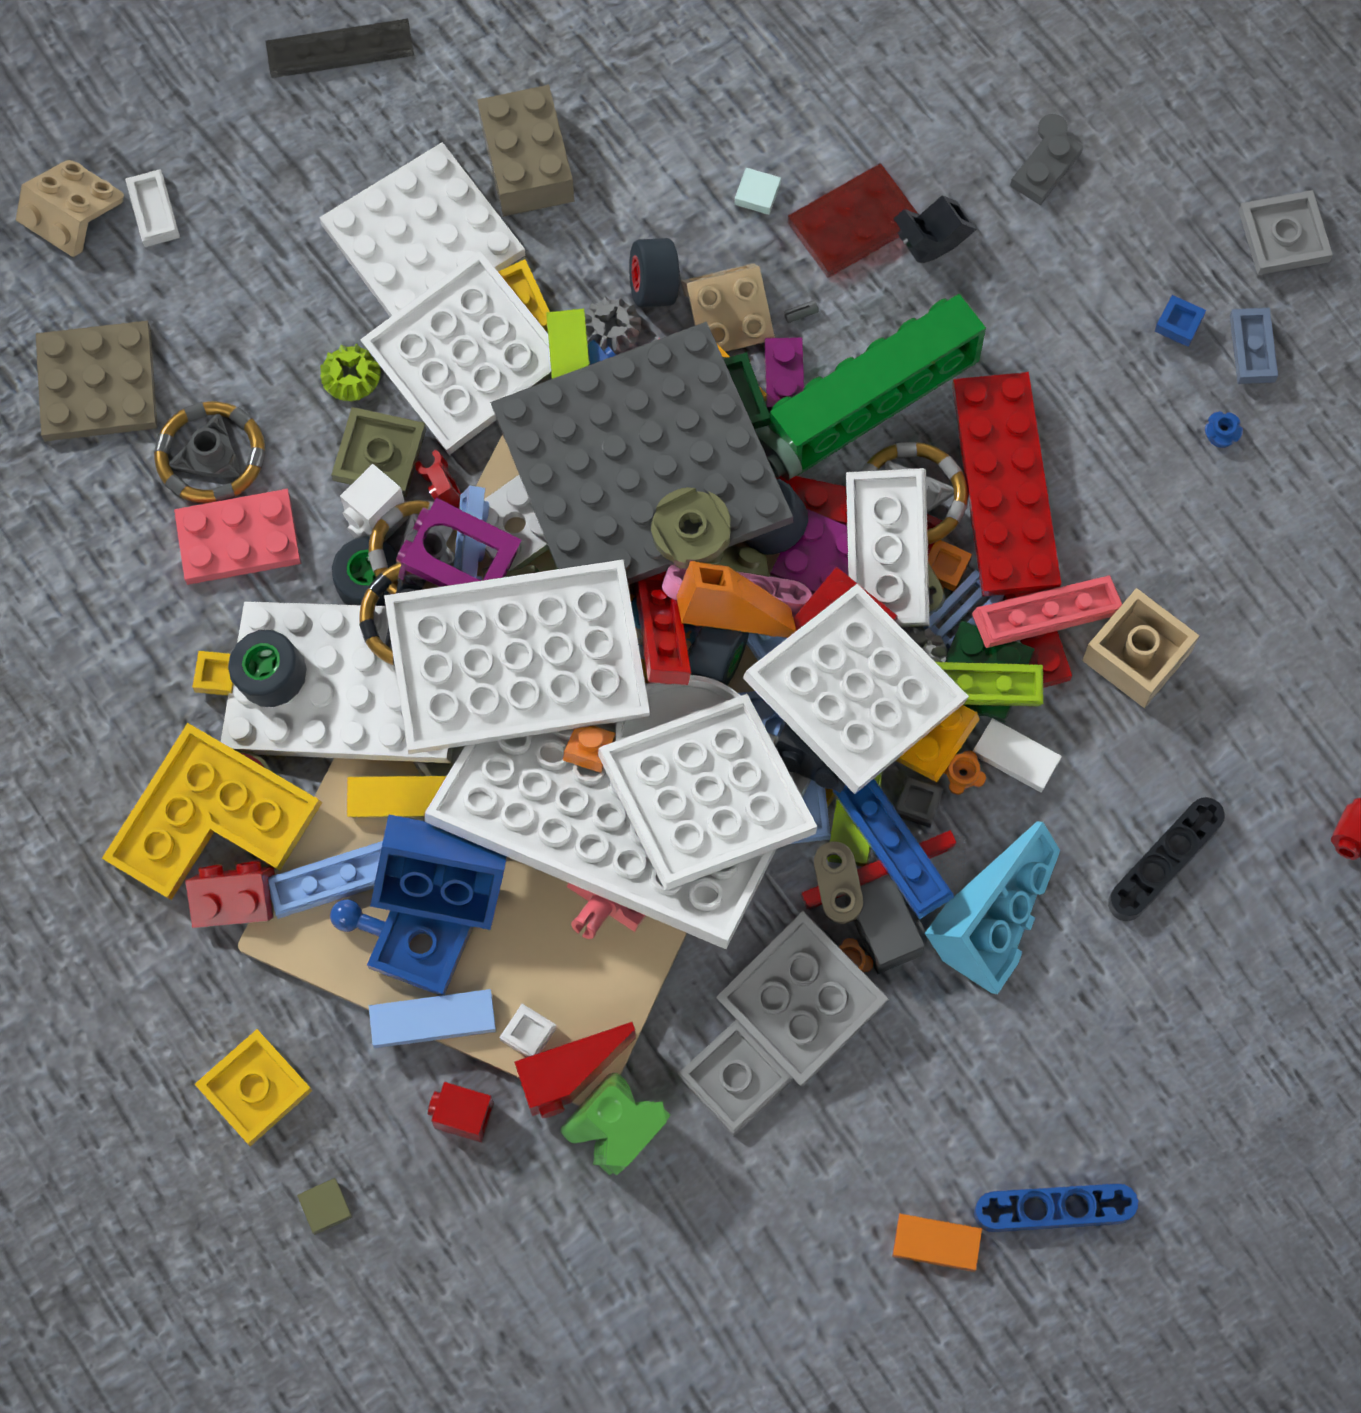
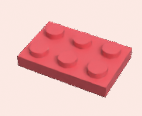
(237, 536)

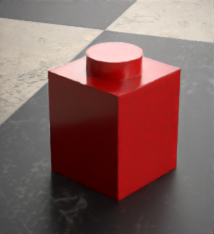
(461, 1111)

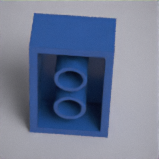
(436, 874)

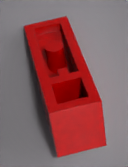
(566, 1071)

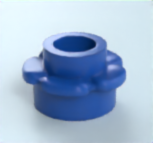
(1223, 438)

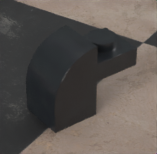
(935, 229)

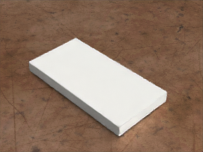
(890, 540)

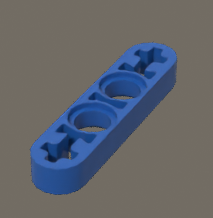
(1055, 1203)

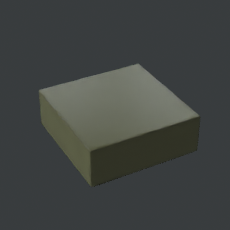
(324, 1206)

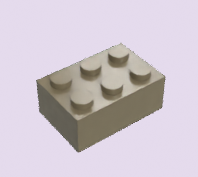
(526, 150)

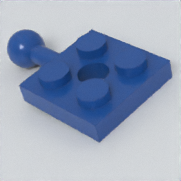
(392, 951)

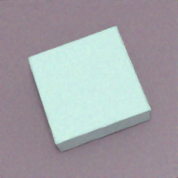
(757, 191)

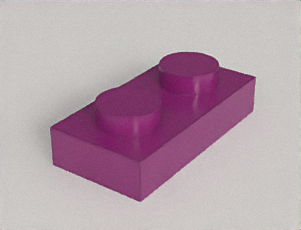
(783, 369)

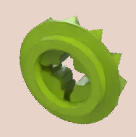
(350, 387)

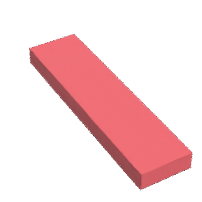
(1047, 611)

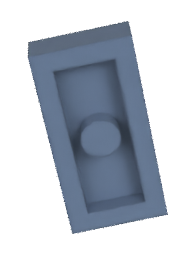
(1253, 345)

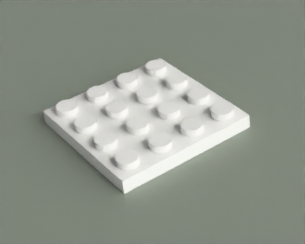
(418, 228)
(462, 350)
(855, 688)
(707, 791)

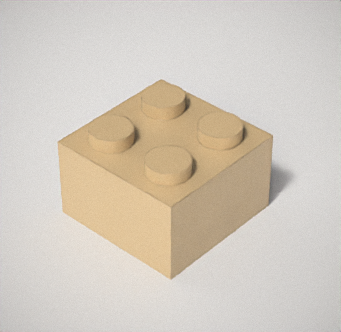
(1140, 648)

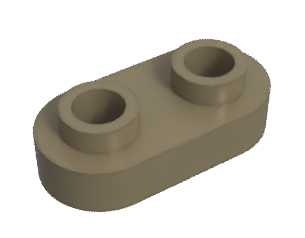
(837, 882)

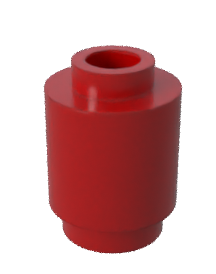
(1348, 831)

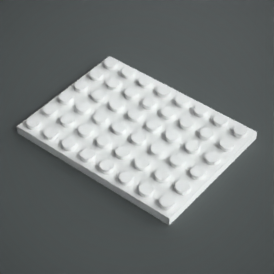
(574, 827)

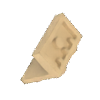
(732, 306)

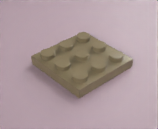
(96, 381)

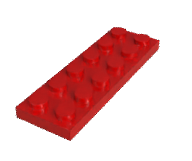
(1006, 484)

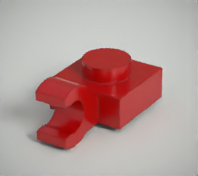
(443, 485)

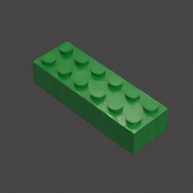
(879, 381)

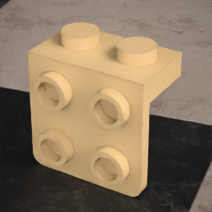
(63, 202)

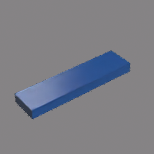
(896, 848)

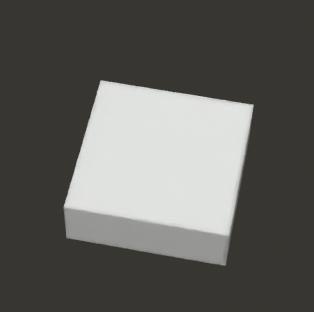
(528, 1031)

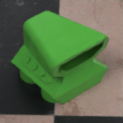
(615, 1123)

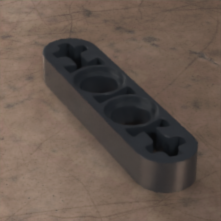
(1163, 856)

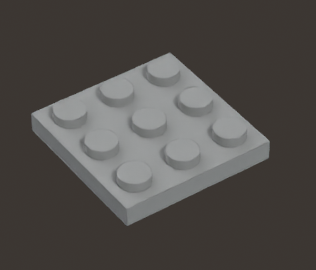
(802, 998)

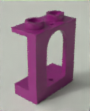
(419, 562)

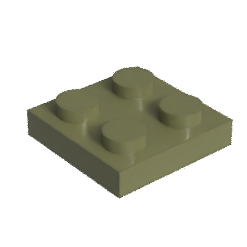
(379, 440)

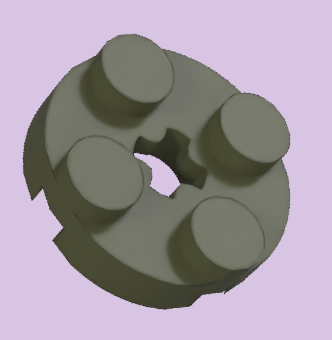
(697, 506)

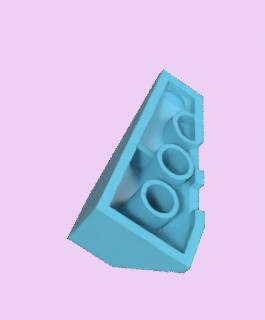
(987, 918)

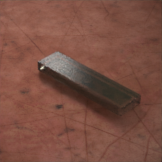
(339, 48)

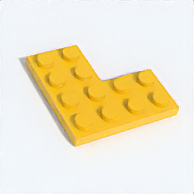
(201, 792)

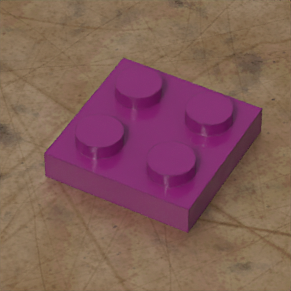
(815, 554)

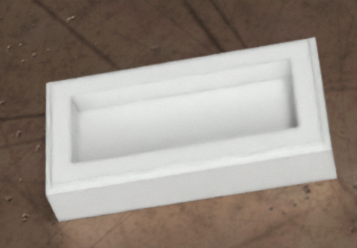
(152, 208)
(1016, 755)

